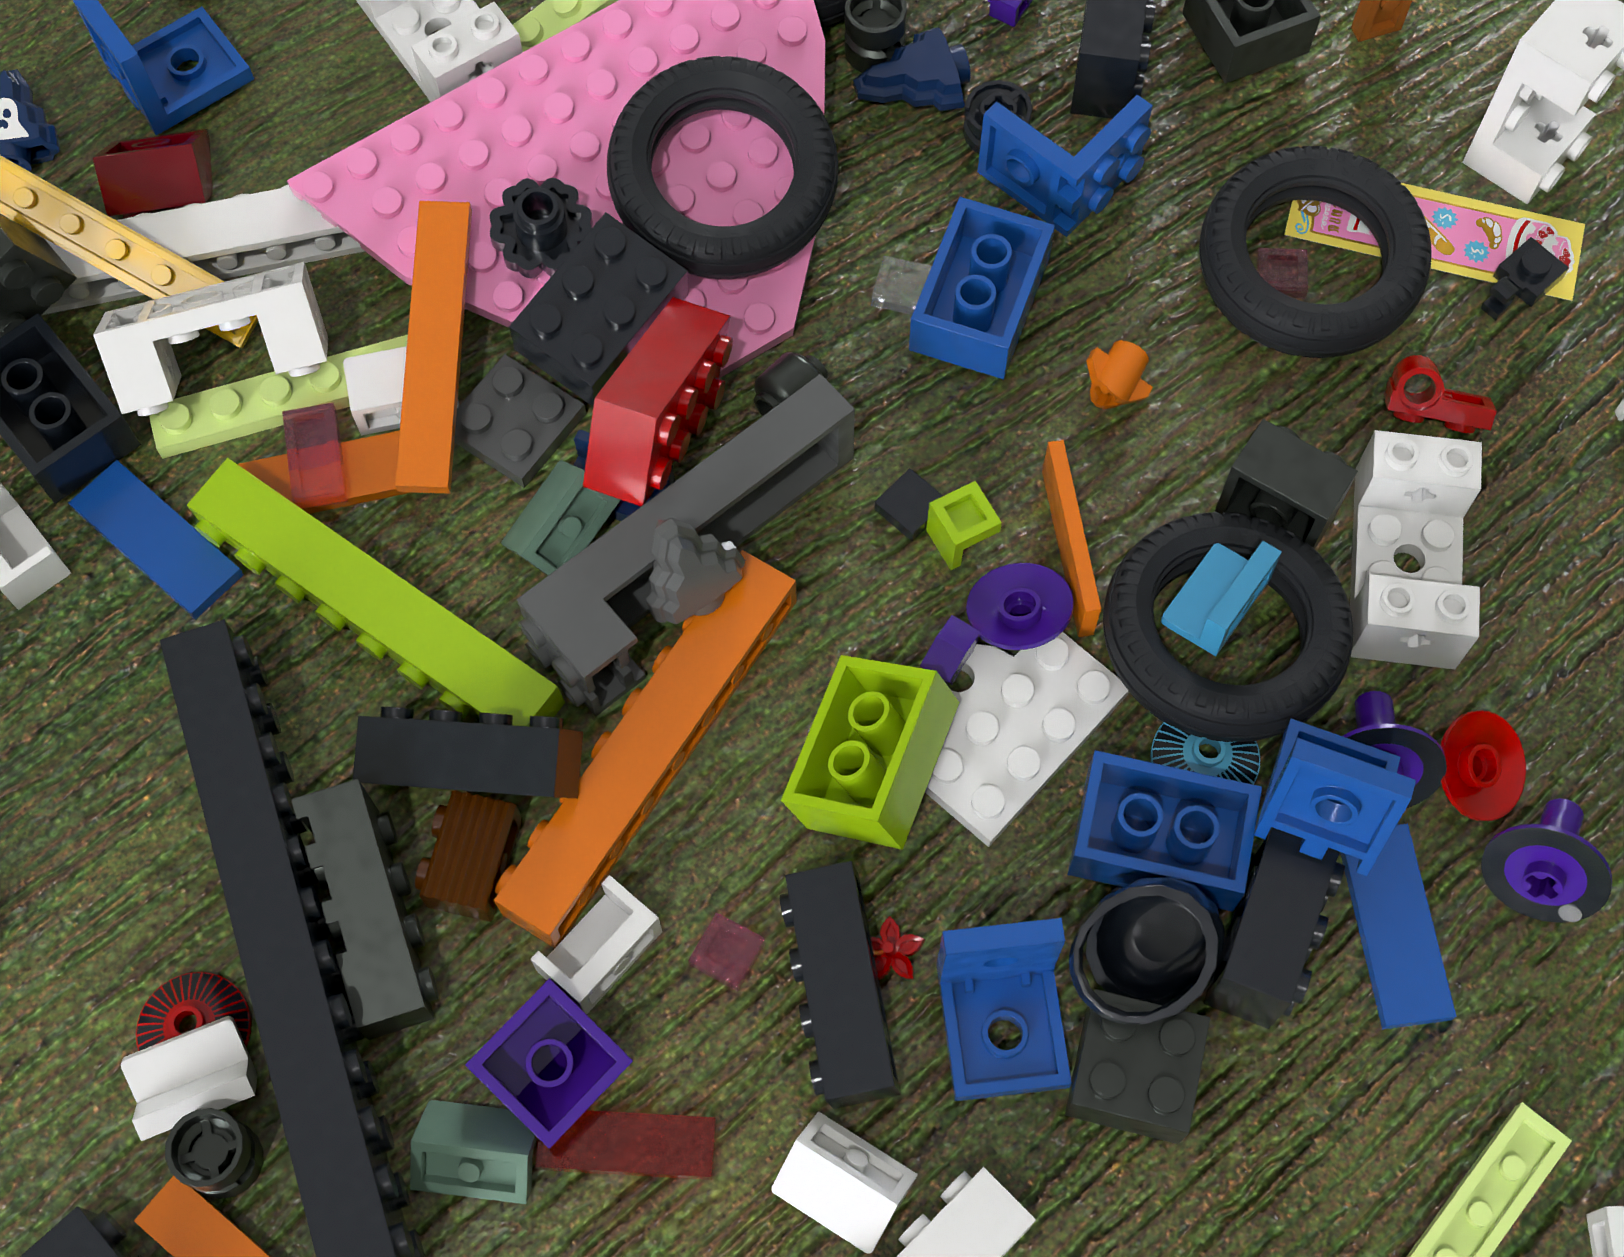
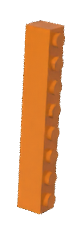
(643, 754)

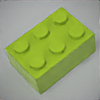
(871, 751)

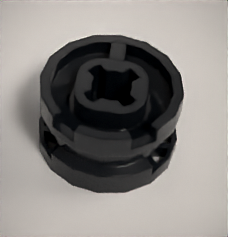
(983, 97)

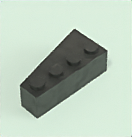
(368, 909)

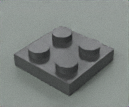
(516, 420)

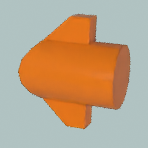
(1118, 375)

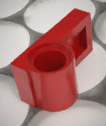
(1458, 409)

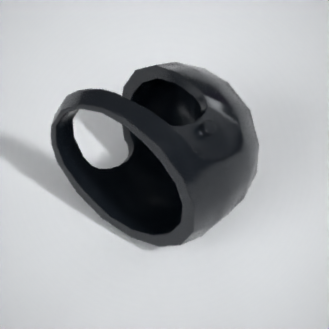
(1149, 944)

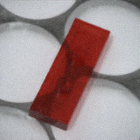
(634, 1145)

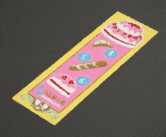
(1464, 232)

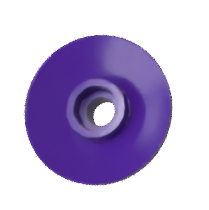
(1019, 590)

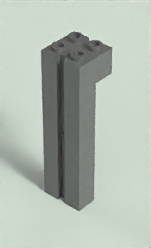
(586, 606)

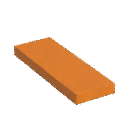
(368, 469)
(1071, 538)

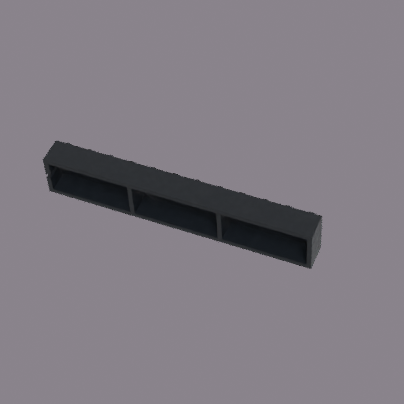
(285, 950)

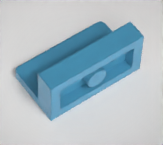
(1220, 595)

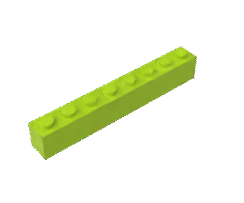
(368, 599)

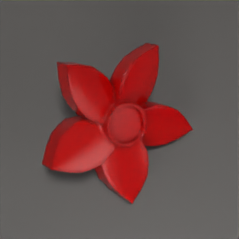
(895, 950)

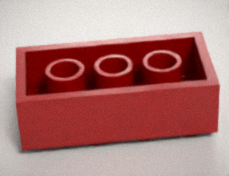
(657, 402)

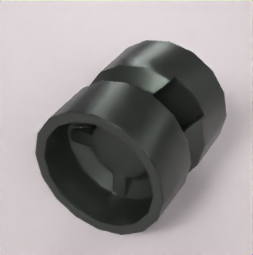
(873, 31)
(214, 1153)

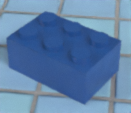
(981, 287)
(1165, 823)

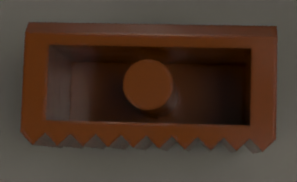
(469, 855)

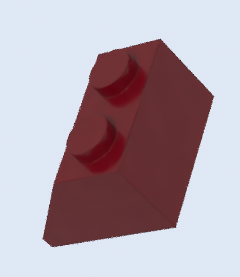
(155, 173)

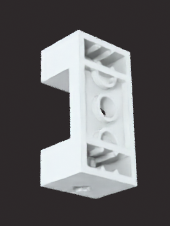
(463, 48)
(1539, 103)
(139, 337)
(1414, 503)

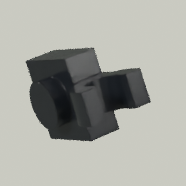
(1524, 275)

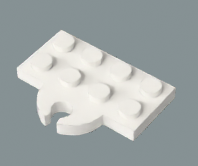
(1018, 729)

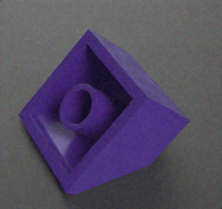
(549, 1063)

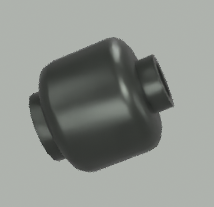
(785, 378)

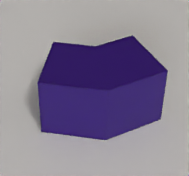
(951, 649)

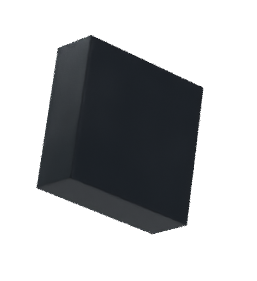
(907, 504)

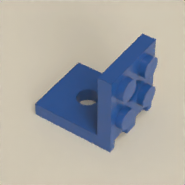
(150, 66)
(1051, 180)
(1334, 794)
(1009, 977)

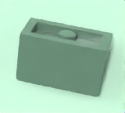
(559, 519)
(472, 1152)

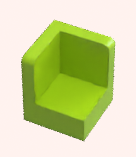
(960, 522)

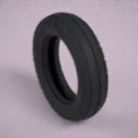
(740, 87)
(1327, 177)
(1207, 706)

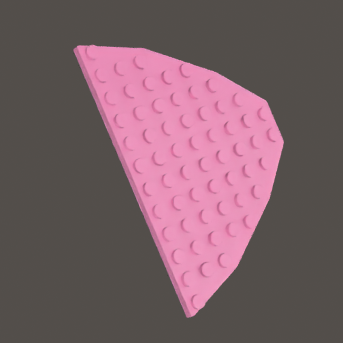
(554, 119)

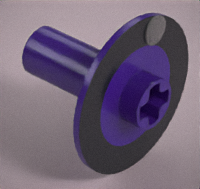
(1419, 752)
(1548, 867)

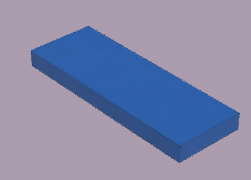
(156, 539)
(1399, 936)

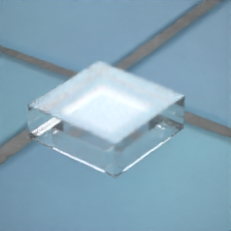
(899, 284)

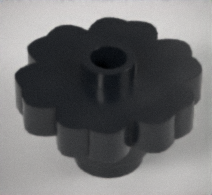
(539, 225)

